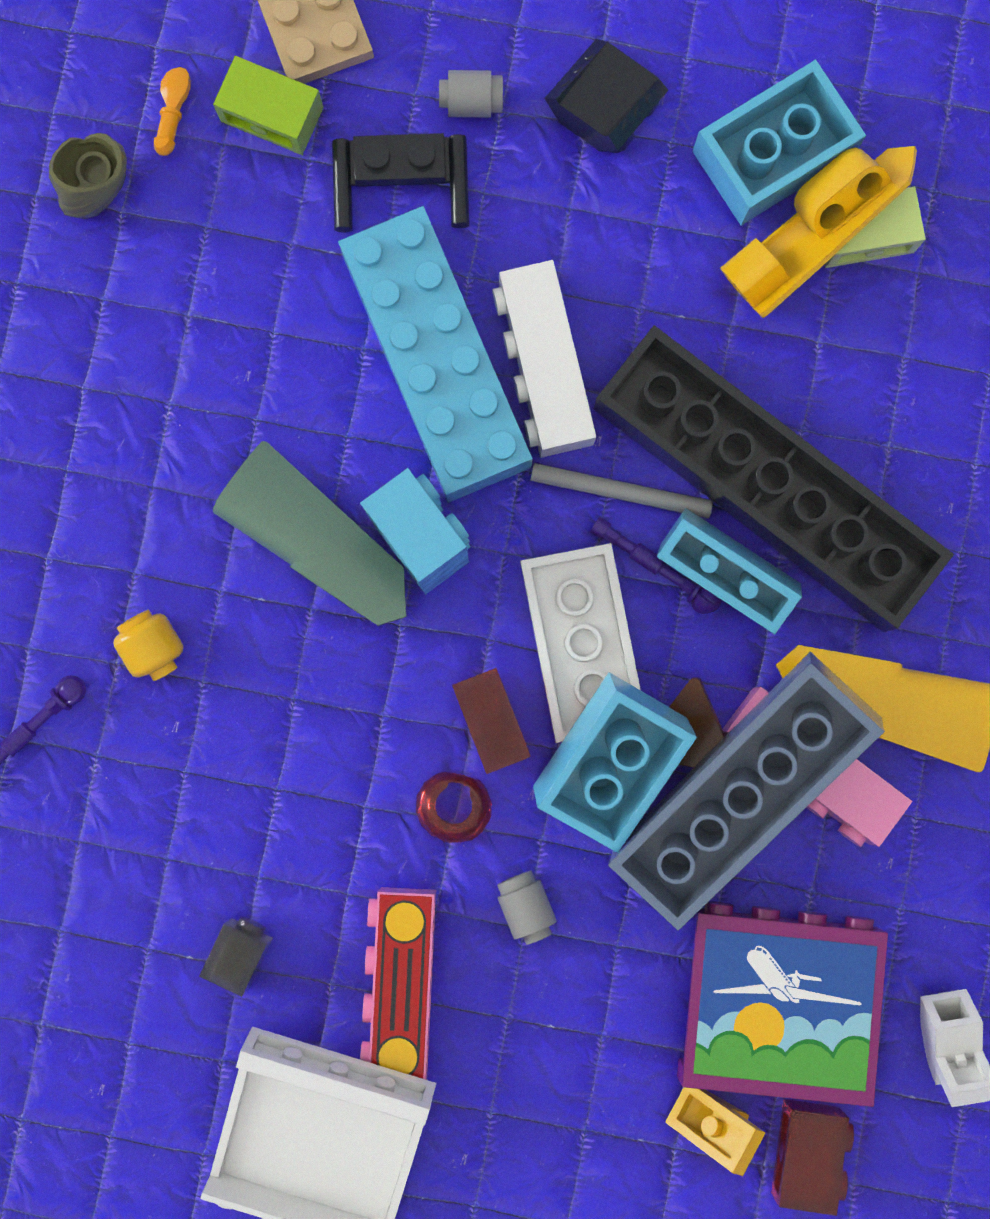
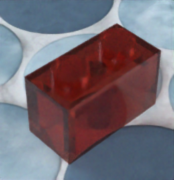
(491, 720)
(811, 1157)

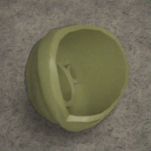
(87, 174)

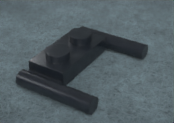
(400, 161)

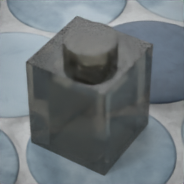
(237, 955)

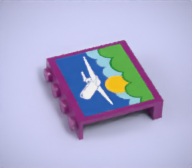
(784, 1005)

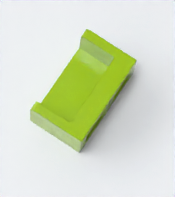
(268, 105)

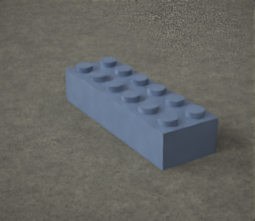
(746, 790)

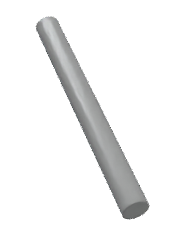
(620, 490)

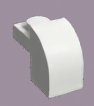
(955, 1046)

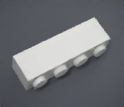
(546, 359)

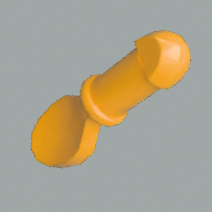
(175, 90)

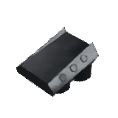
(605, 97)

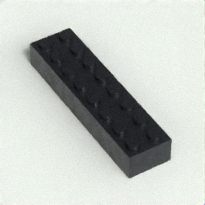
(772, 480)

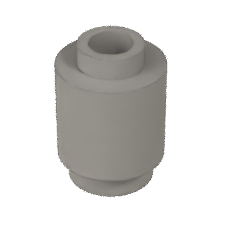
(471, 93)
(526, 907)

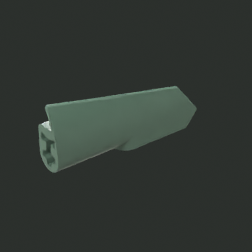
(309, 532)

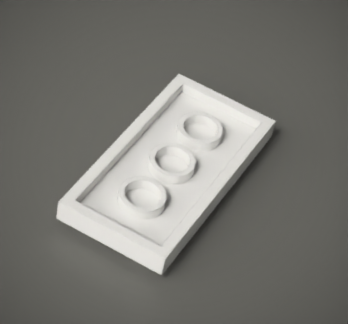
(577, 628)

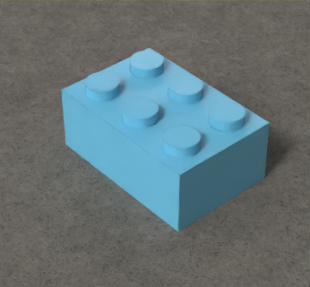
(776, 141)
(412, 524)
(613, 762)

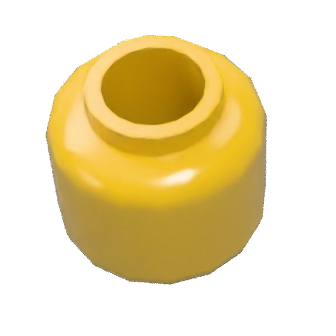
(148, 645)

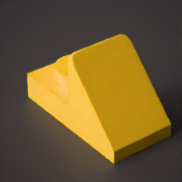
(716, 1128)

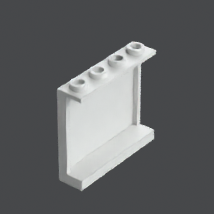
(316, 1133)

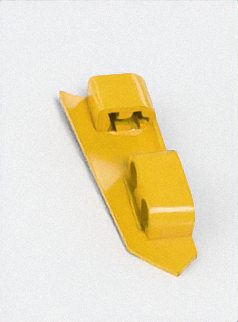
(828, 215)
(917, 708)

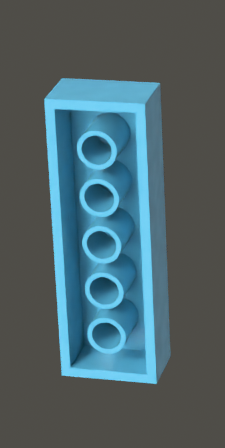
(435, 354)

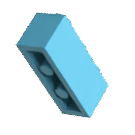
(730, 571)

